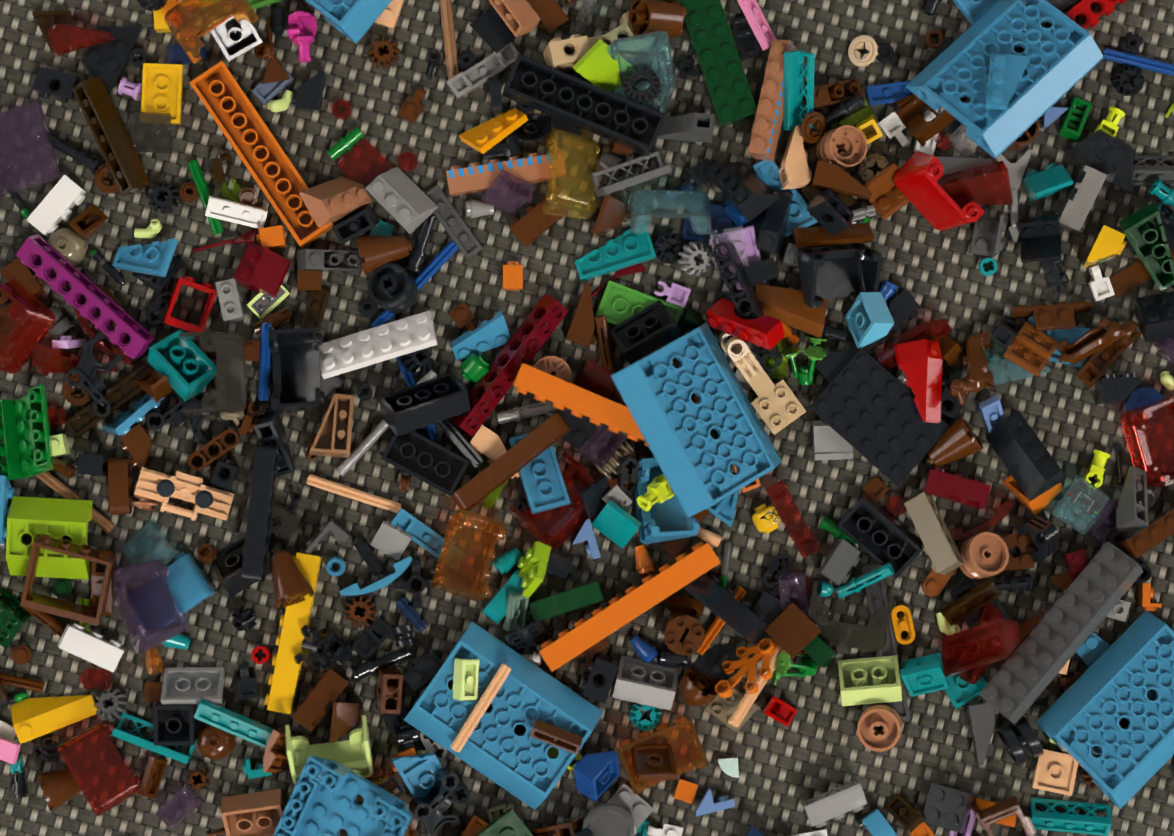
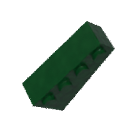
(1150, 243)

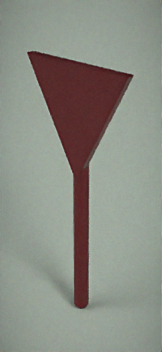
(248, 237)
(626, 271)

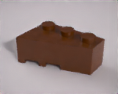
(320, 699)

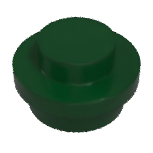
(62, 587)

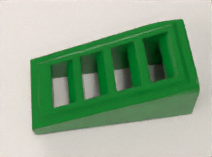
(1069, 130)

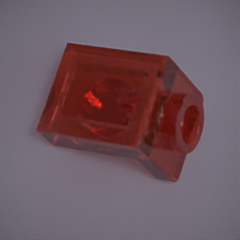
(96, 678)

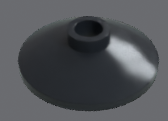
(534, 129)

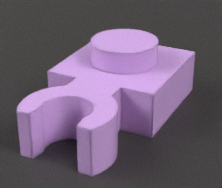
(676, 294)
(67, 342)

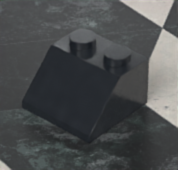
(174, 724)

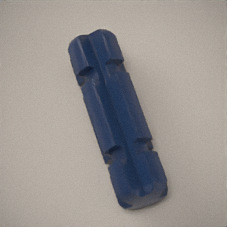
(411, 614)

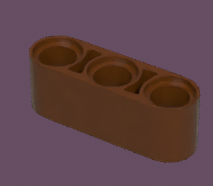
(204, 451)
(119, 485)

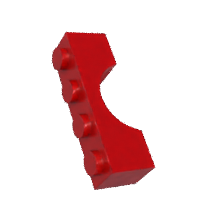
(761, 331)

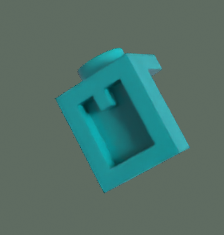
(254, 773)

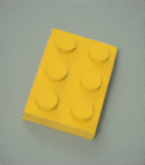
(163, 89)

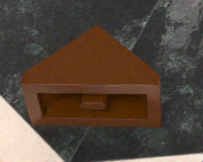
(88, 222)
(951, 352)
(155, 385)

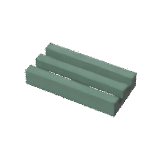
(514, 612)

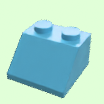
(868, 318)

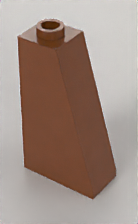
(790, 308)

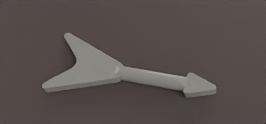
(1016, 173)

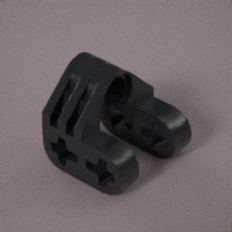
(1043, 534)

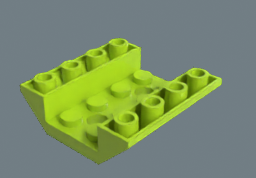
(49, 517)

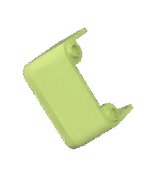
(351, 753)

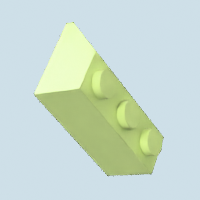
(869, 680)

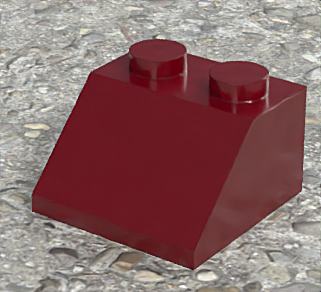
(261, 270)

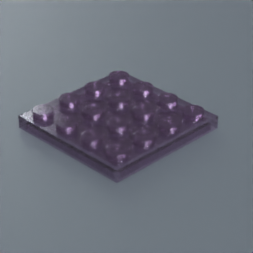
(25, 150)

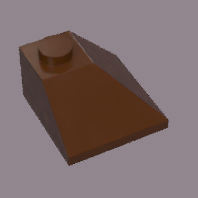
(610, 216)
(344, 717)

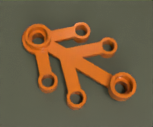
(763, 651)

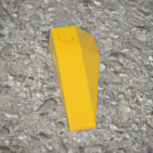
(47, 714)

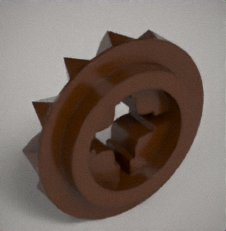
(818, 123)
(105, 186)
(76, 399)

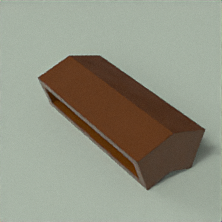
(556, 736)

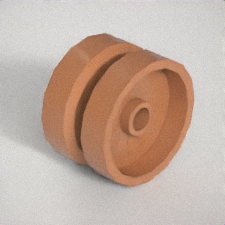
(983, 555)
(874, 717)

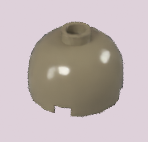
(69, 244)

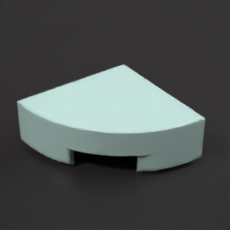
(729, 766)

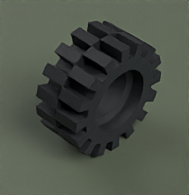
(641, 75)

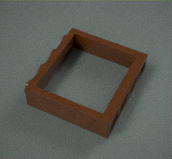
(61, 607)

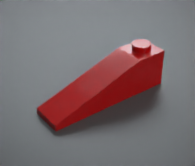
(923, 368)

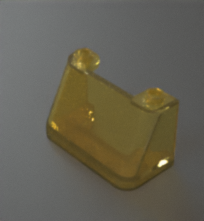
(569, 180)

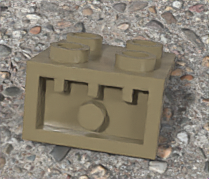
(724, 707)

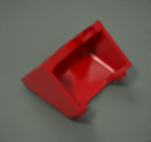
(919, 184)

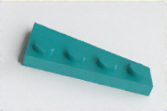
(616, 254)

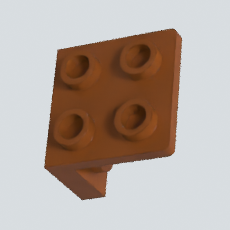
(885, 195)

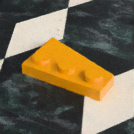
(494, 130)

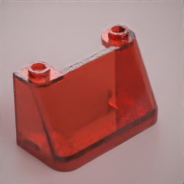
(1151, 440)
(99, 768)

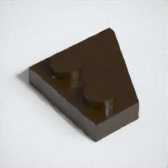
(48, 18)

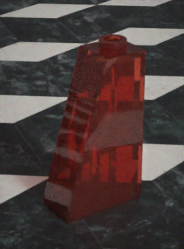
(979, 185)

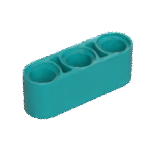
(498, 606)

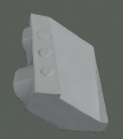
(829, 444)

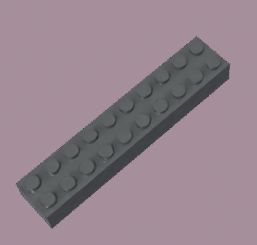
(1061, 632)

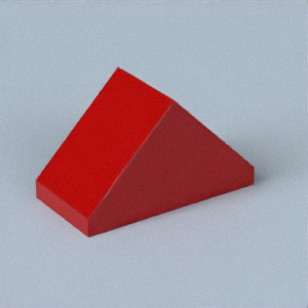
(779, 710)

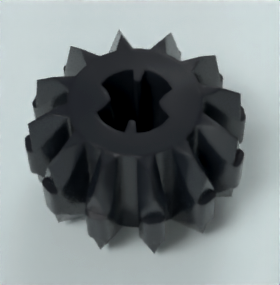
(170, 198)
(417, 362)

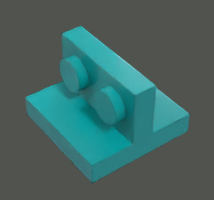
(924, 674)

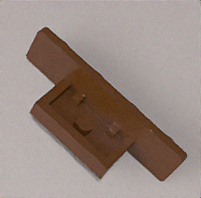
(1052, 316)

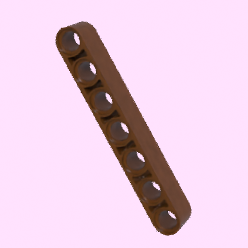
(511, 462)

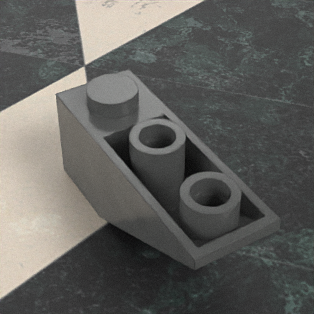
(688, 127)
(328, 260)

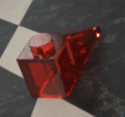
(73, 38)

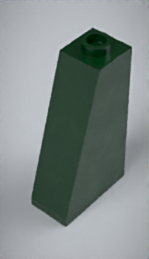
(565, 601)

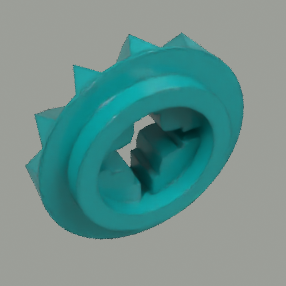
(645, 724)

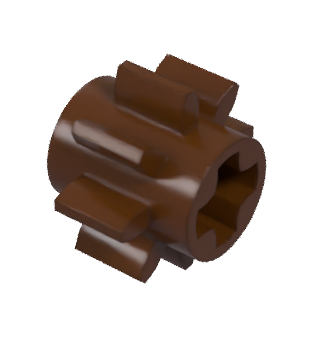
(192, 780)

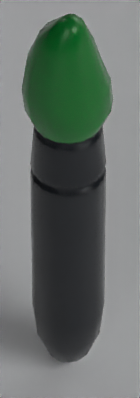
(25, 212)
(12, 699)

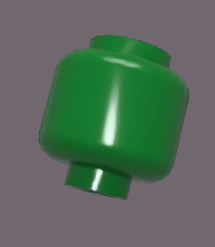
(475, 367)

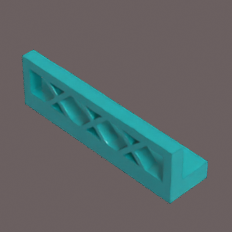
(795, 88)
(233, 723)
(147, 743)
(1070, 820)

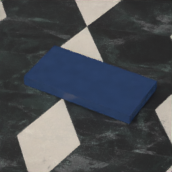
(719, 221)

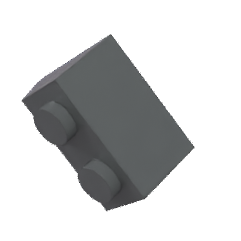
(839, 562)

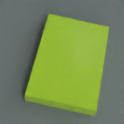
(599, 67)

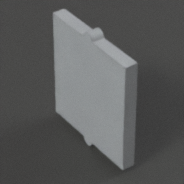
(391, 540)

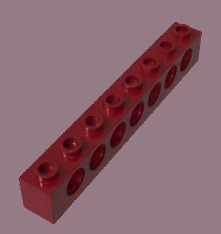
(504, 368)

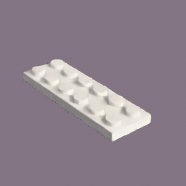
(377, 344)

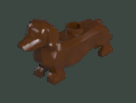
(1095, 340)
(977, 365)

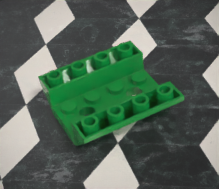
(25, 436)

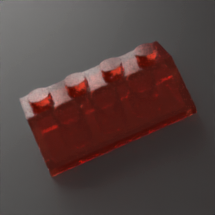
(979, 645)

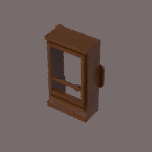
(916, 124)
(1002, 810)

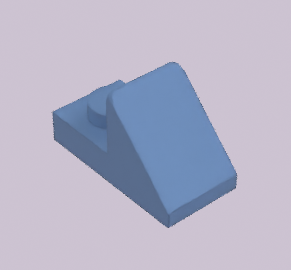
(1051, 115)
(991, 413)
(586, 533)
(707, 804)

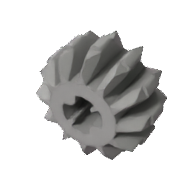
(696, 251)

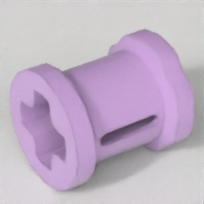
(124, 88)

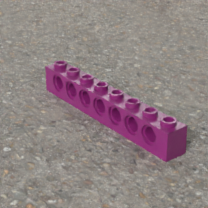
(95, 297)

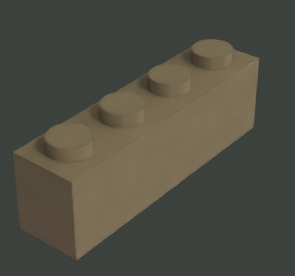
(933, 533)

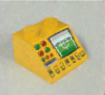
(1106, 246)

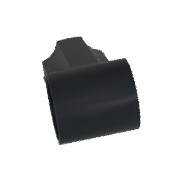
(505, 148)

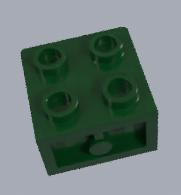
(11, 617)

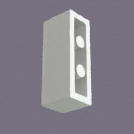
(56, 206)
(91, 646)

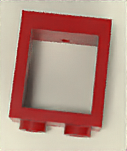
(189, 282)

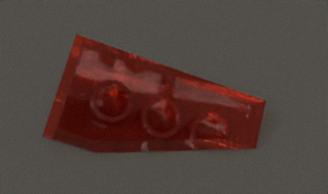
(54, 361)

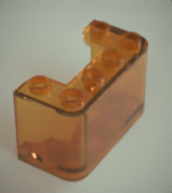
(196, 18)
(467, 555)
(685, 748)

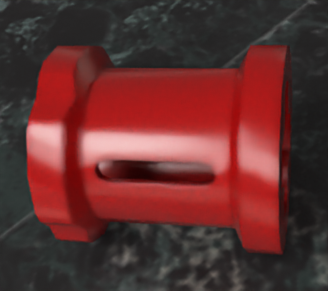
(256, 659)

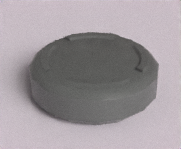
(610, 820)

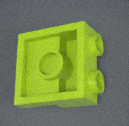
(533, 567)

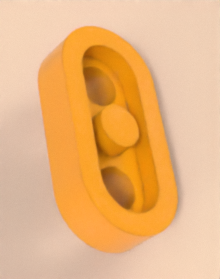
(902, 624)

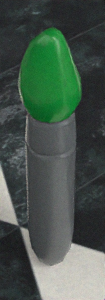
(725, 564)

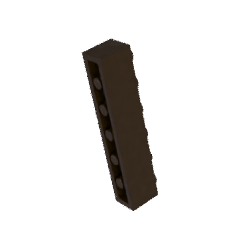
(111, 136)

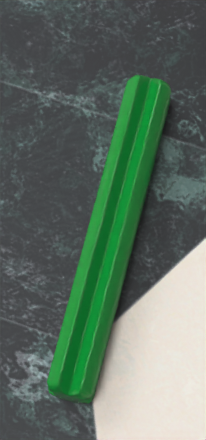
(204, 194)

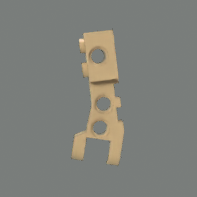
(578, 46)
(774, 401)

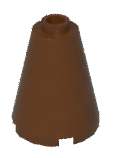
(381, 250)
(954, 444)
(288, 580)
(58, 787)

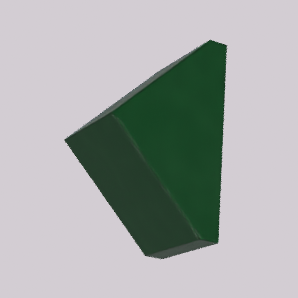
(820, 652)

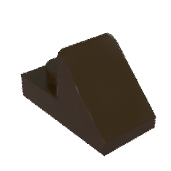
(904, 812)

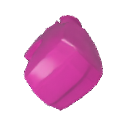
(302, 32)

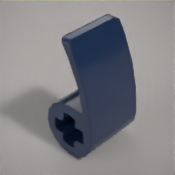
(178, 55)

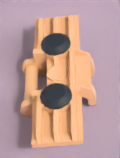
(187, 488)

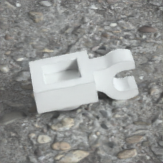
(893, 128)
(1100, 287)
(666, 830)

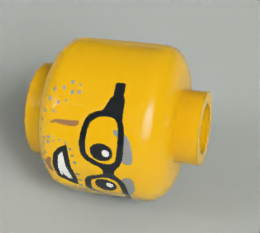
(766, 518)

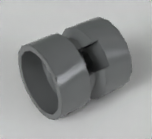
(62, 326)

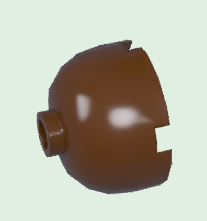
(697, 689)
(215, 742)

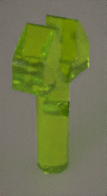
(233, 197)

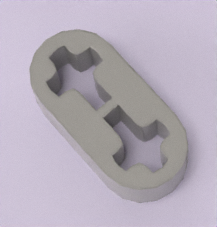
(430, 749)

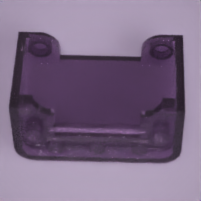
(147, 604)

